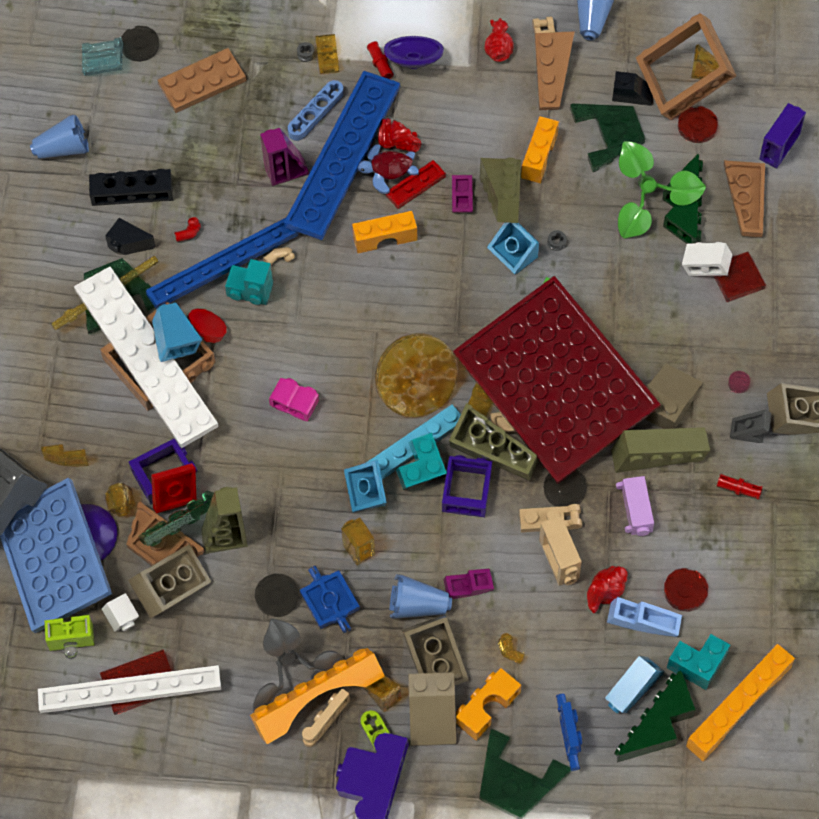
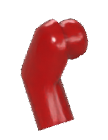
(190, 232)

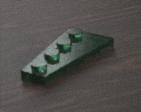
(176, 520)

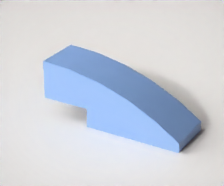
(644, 617)

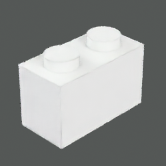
(707, 259)

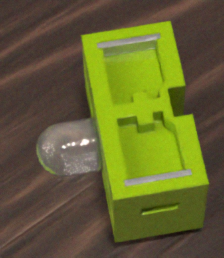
(69, 634)

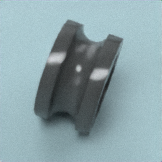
(305, 57)
(562, 242)

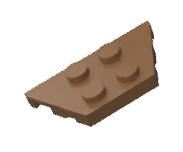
(145, 519)

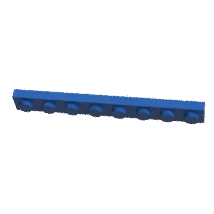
(220, 263)

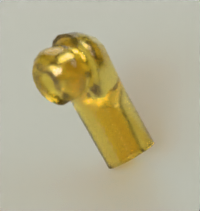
(507, 649)

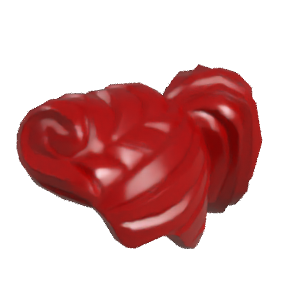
(499, 43)
(398, 135)
(606, 586)

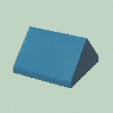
(514, 246)
(365, 486)

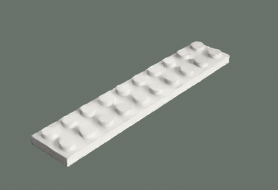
(136, 346)

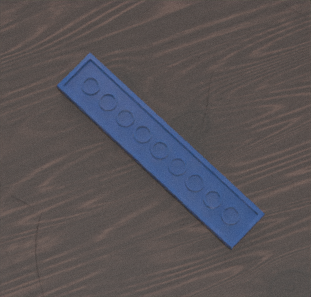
(341, 155)

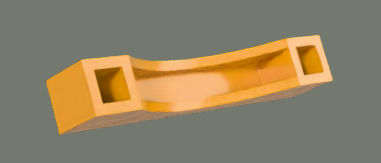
(739, 701)
(275, 718)

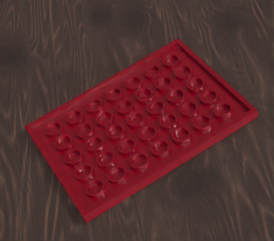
(556, 379)

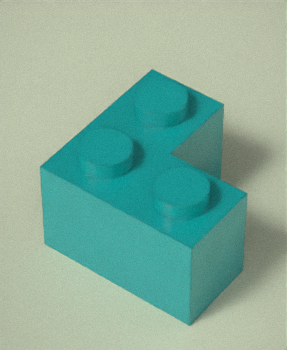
(250, 283)
(427, 462)
(696, 665)

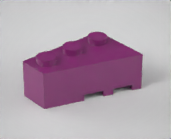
(281, 157)

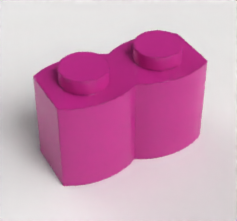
(294, 399)

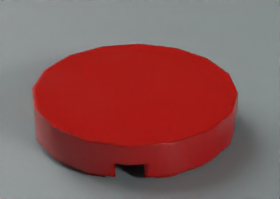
(207, 325)

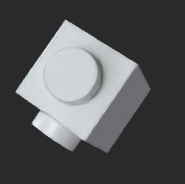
(120, 613)

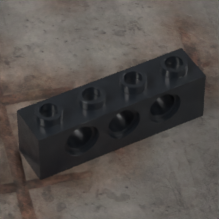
(139, 193)

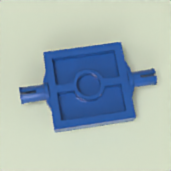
(329, 599)
(571, 737)

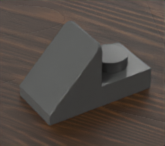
(751, 426)

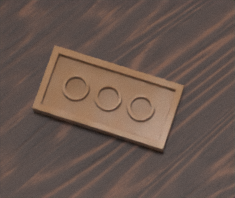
(201, 80)

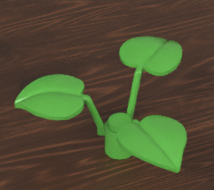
(634, 161)

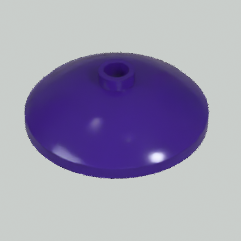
(413, 51)
(102, 529)

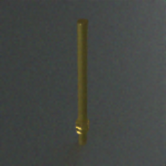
(71, 314)

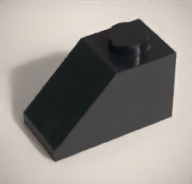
(631, 89)
(128, 239)

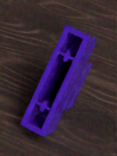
(373, 776)

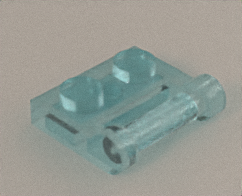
(102, 61)

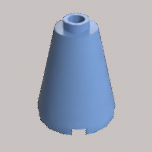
(592, 17)
(61, 140)
(417, 599)

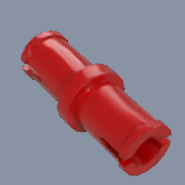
(379, 60)
(739, 486)

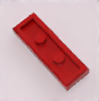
(415, 185)

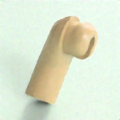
(277, 253)

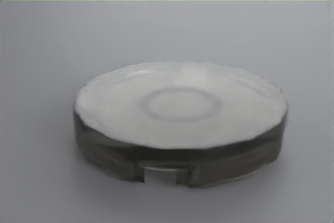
(140, 43)
(567, 492)
(276, 595)

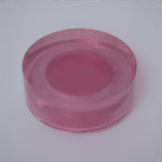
(739, 382)

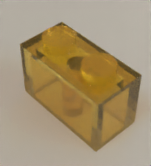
(358, 540)

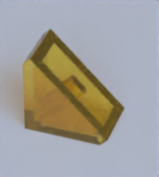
(703, 63)
(384, 693)

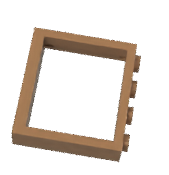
(701, 88)
(191, 372)

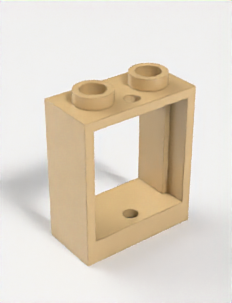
(560, 551)

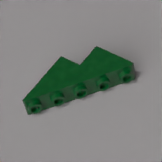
(684, 219)
(656, 727)

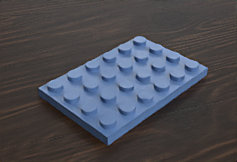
(54, 557)

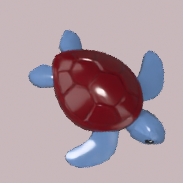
(388, 166)

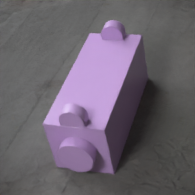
(637, 506)

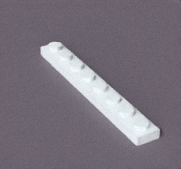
(129, 689)

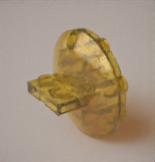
(416, 375)

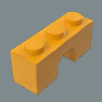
(539, 148)
(396, 226)
(498, 688)

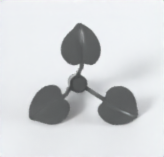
(280, 642)

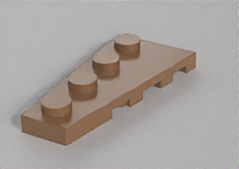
(552, 62)
(747, 192)

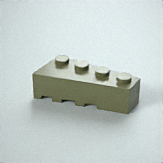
(502, 185)
(485, 440)
(659, 448)
(224, 522)

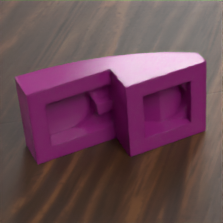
(462, 194)
(469, 584)

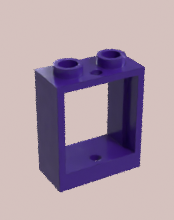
(782, 135)
(151, 456)
(465, 505)

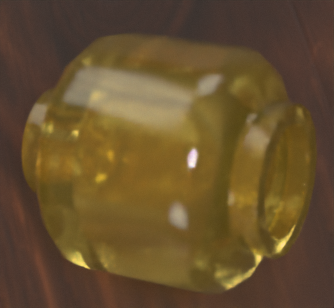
(120, 499)

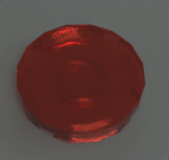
(697, 124)
(685, 589)

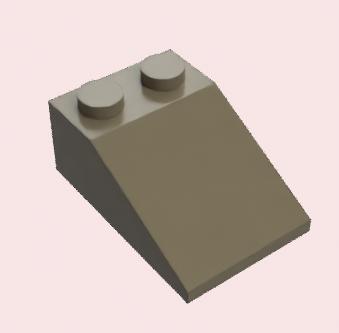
(675, 394)
(794, 409)
(169, 581)
(435, 648)
(432, 709)

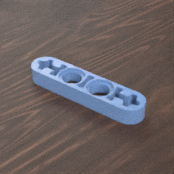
(313, 108)

